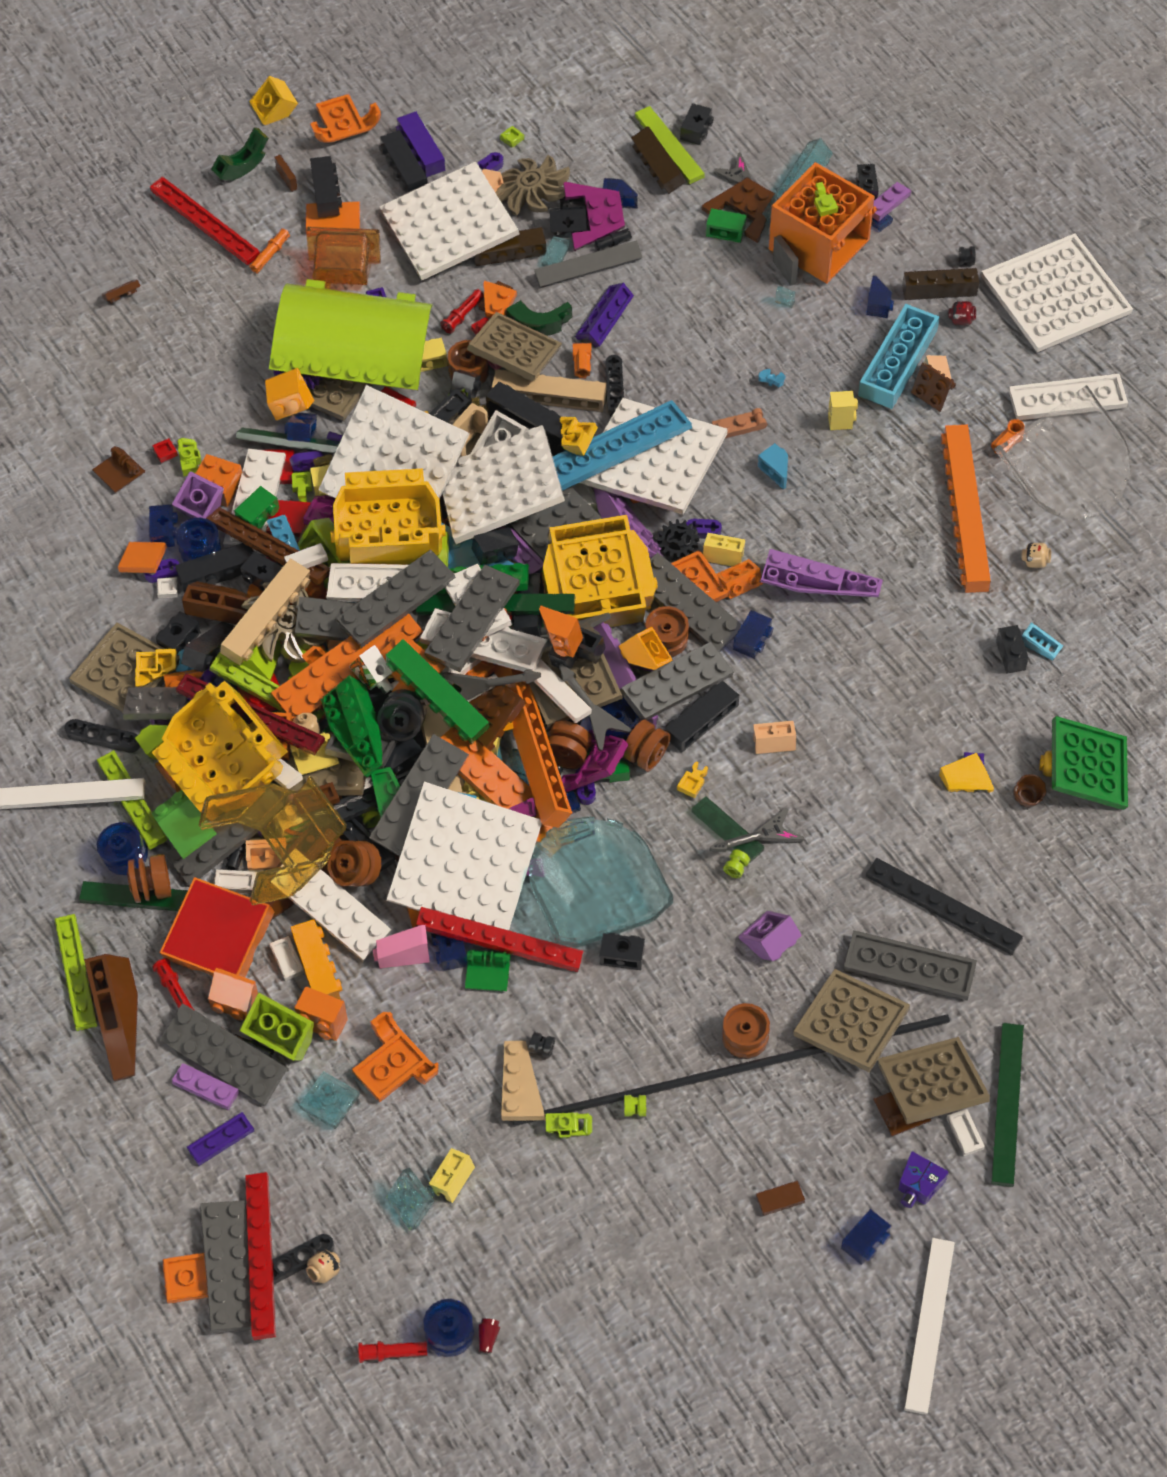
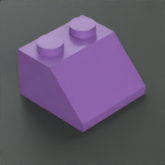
(198, 497)
(771, 935)

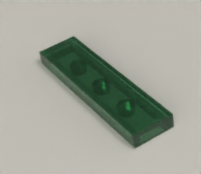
(725, 826)

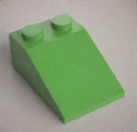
(180, 823)

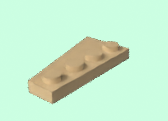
(519, 1089)

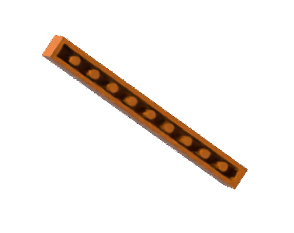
(966, 509)
(537, 756)

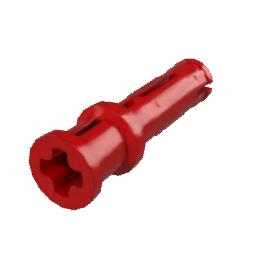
(457, 315)
(170, 979)
(380, 1350)

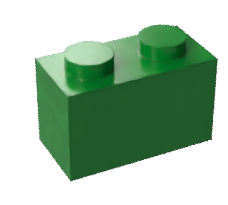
(726, 225)
(258, 507)

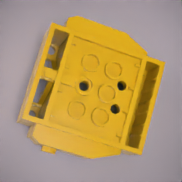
(362, 530)
(624, 567)
(206, 730)

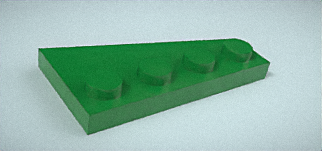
(385, 788)

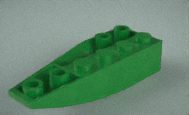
(355, 723)

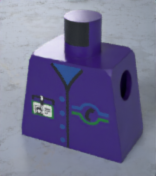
(920, 1180)

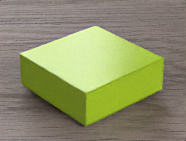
(512, 136)

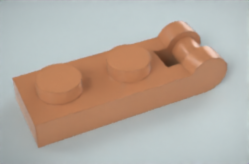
(742, 423)

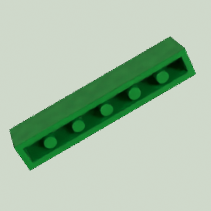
(437, 691)

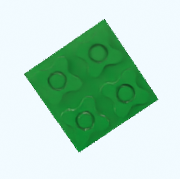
(1089, 763)

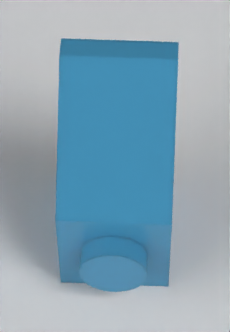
(774, 464)

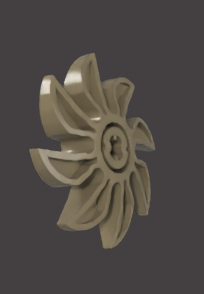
(533, 185)
(285, 632)

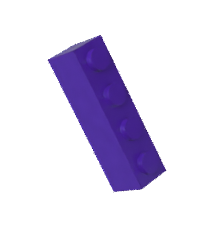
(421, 144)

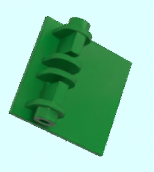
(487, 970)

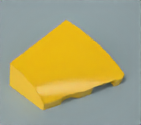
(577, 435)
(154, 665)
(966, 775)

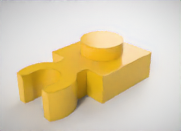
(692, 782)

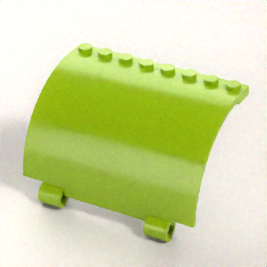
(350, 335)

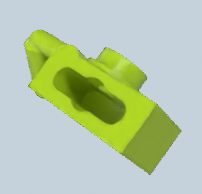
(189, 455)
(568, 1123)

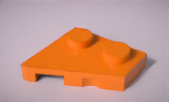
(497, 298)

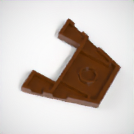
(748, 199)
(498, 707)

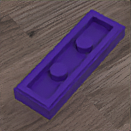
(220, 1139)

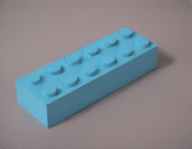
(898, 356)

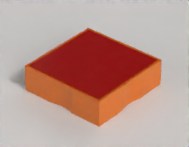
(216, 930)

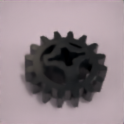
(684, 534)

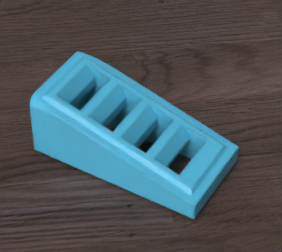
(1039, 634)

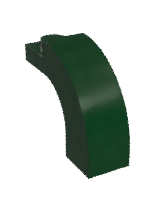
(243, 161)
(545, 323)

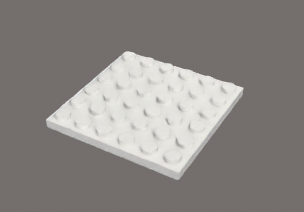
(449, 220)
(1056, 292)
(394, 437)
(665, 473)
(501, 484)
(464, 857)

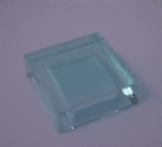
(785, 296)

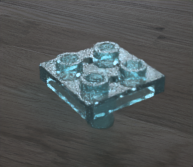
(326, 1088)
(414, 1197)

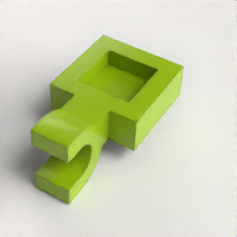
(824, 203)
(302, 483)

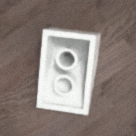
(497, 430)

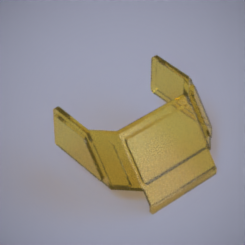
(294, 823)

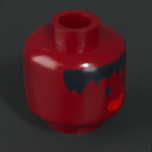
(962, 313)

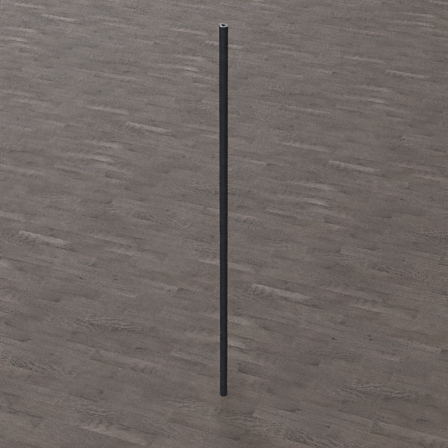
(720, 1072)

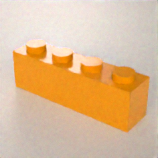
(314, 958)

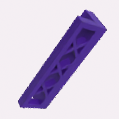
(605, 314)

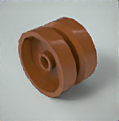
(465, 360)
(671, 627)
(569, 744)
(646, 745)
(354, 863)
(745, 1030)

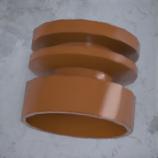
(149, 878)

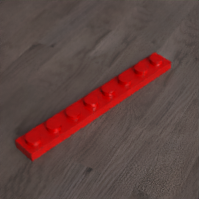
(205, 220)
(500, 939)
(260, 1256)

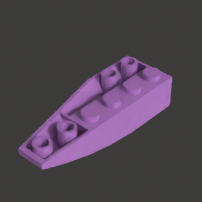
(614, 505)
(816, 577)
(616, 662)

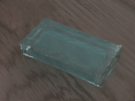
(556, 251)

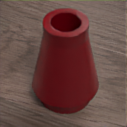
(488, 1334)

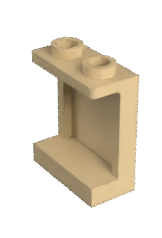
(472, 420)

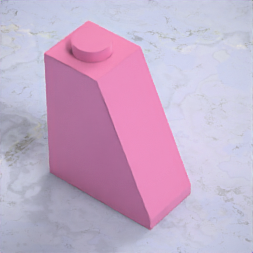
(403, 948)

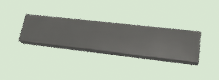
(588, 264)

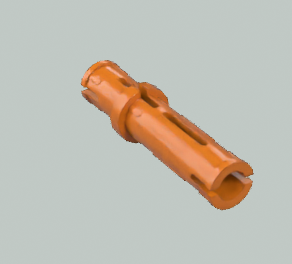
(273, 246)

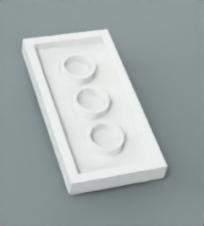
(357, 581)
(460, 585)

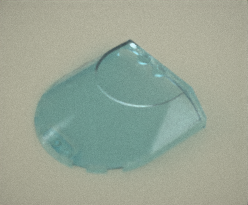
(596, 880)

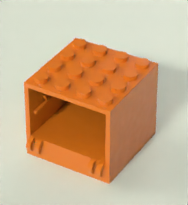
(826, 241)

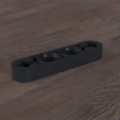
(614, 385)
(101, 738)
(292, 1256)

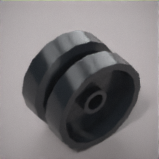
(401, 715)

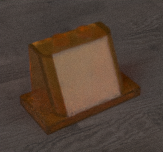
(343, 254)

